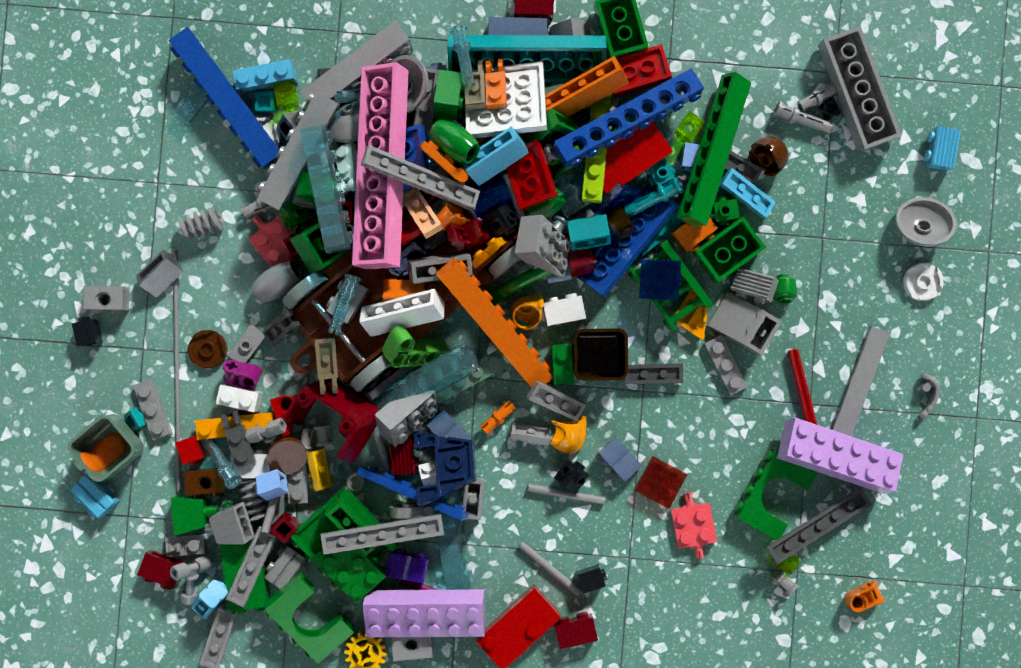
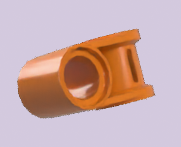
(452, 215)
(867, 594)

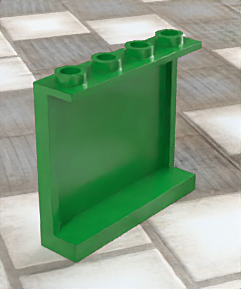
(309, 537)

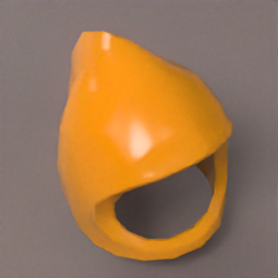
(528, 310)
(569, 435)

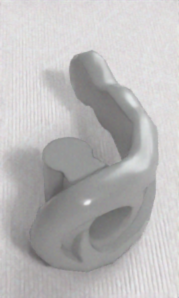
(929, 382)

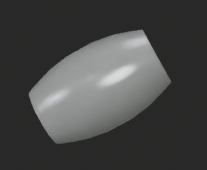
(277, 281)

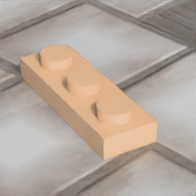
(421, 212)

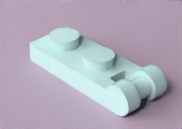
(347, 166)

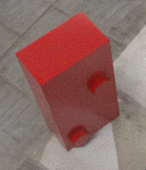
(518, 627)

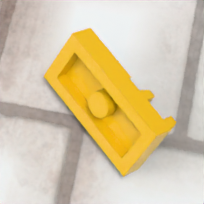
(319, 470)

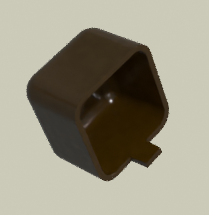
(600, 354)

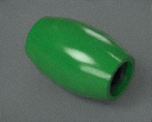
(454, 141)

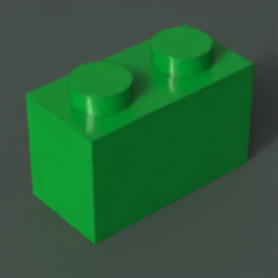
(562, 364)

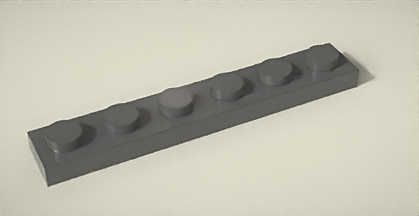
(818, 526)

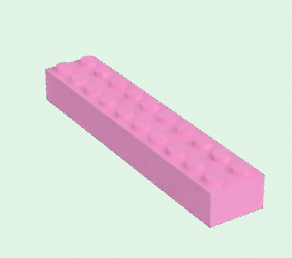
(379, 196)

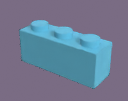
(263, 76)
(496, 156)

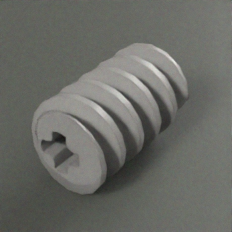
(201, 224)
(254, 501)

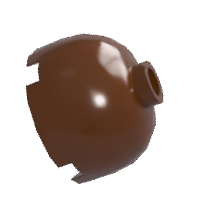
(769, 155)

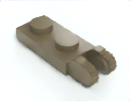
(476, 96)
(326, 363)

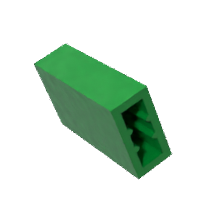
(232, 559)

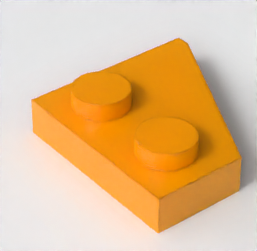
(493, 246)
(694, 321)

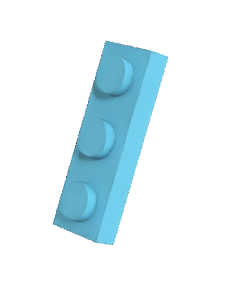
(747, 193)

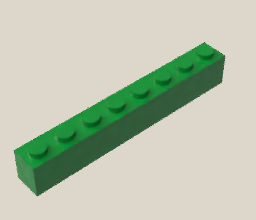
(714, 149)

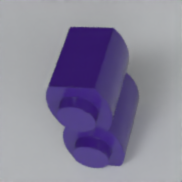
(407, 566)

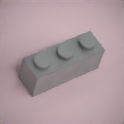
(424, 268)

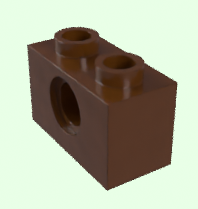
(195, 486)

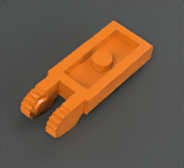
(495, 86)
(445, 162)

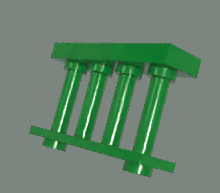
(690, 283)

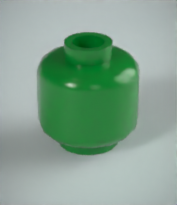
(786, 289)

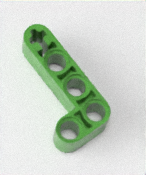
(405, 351)

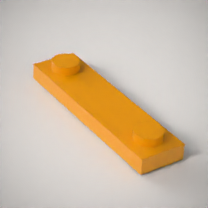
(214, 428)

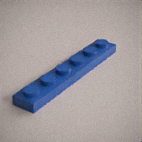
(406, 489)

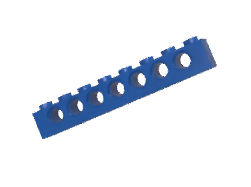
(686, 82)

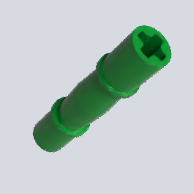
(517, 284)

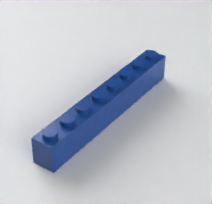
(225, 97)

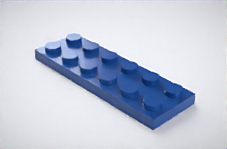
(619, 255)

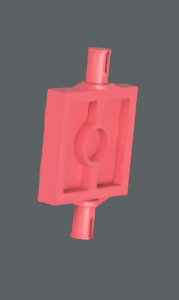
(270, 241)
(693, 525)

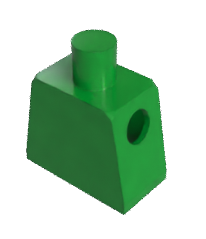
(190, 513)

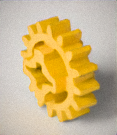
(358, 648)

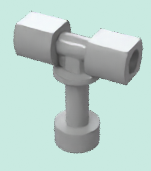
(268, 433)
(190, 573)

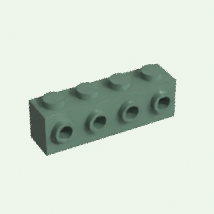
(489, 365)

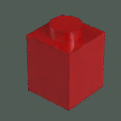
(190, 450)

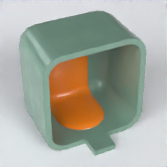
(105, 447)

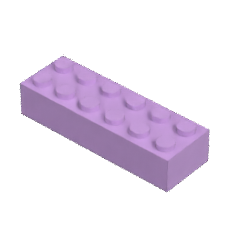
(840, 456)
(424, 613)

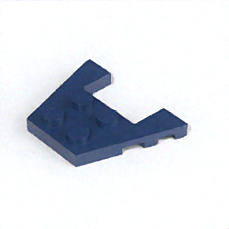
(453, 465)

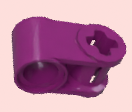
(243, 375)

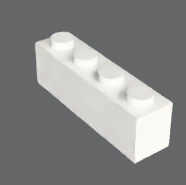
(403, 311)

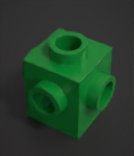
(730, 210)
(295, 217)

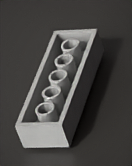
(347, 73)
(859, 89)
(291, 157)

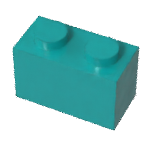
(589, 232)

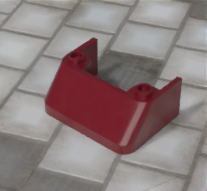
(357, 414)

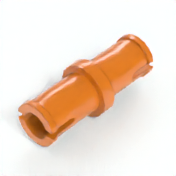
(497, 417)

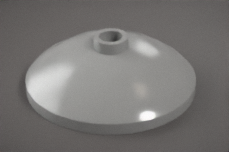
(416, 80)
(345, 123)
(926, 214)

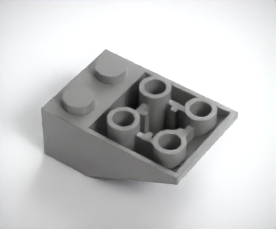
(542, 245)
(744, 323)
(405, 415)

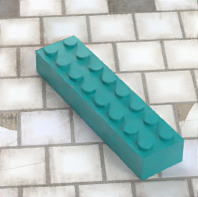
(562, 55)

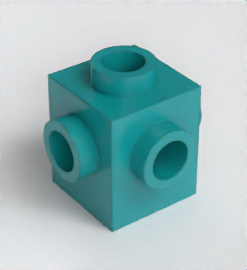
(660, 174)

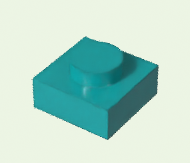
(265, 102)
(134, 419)

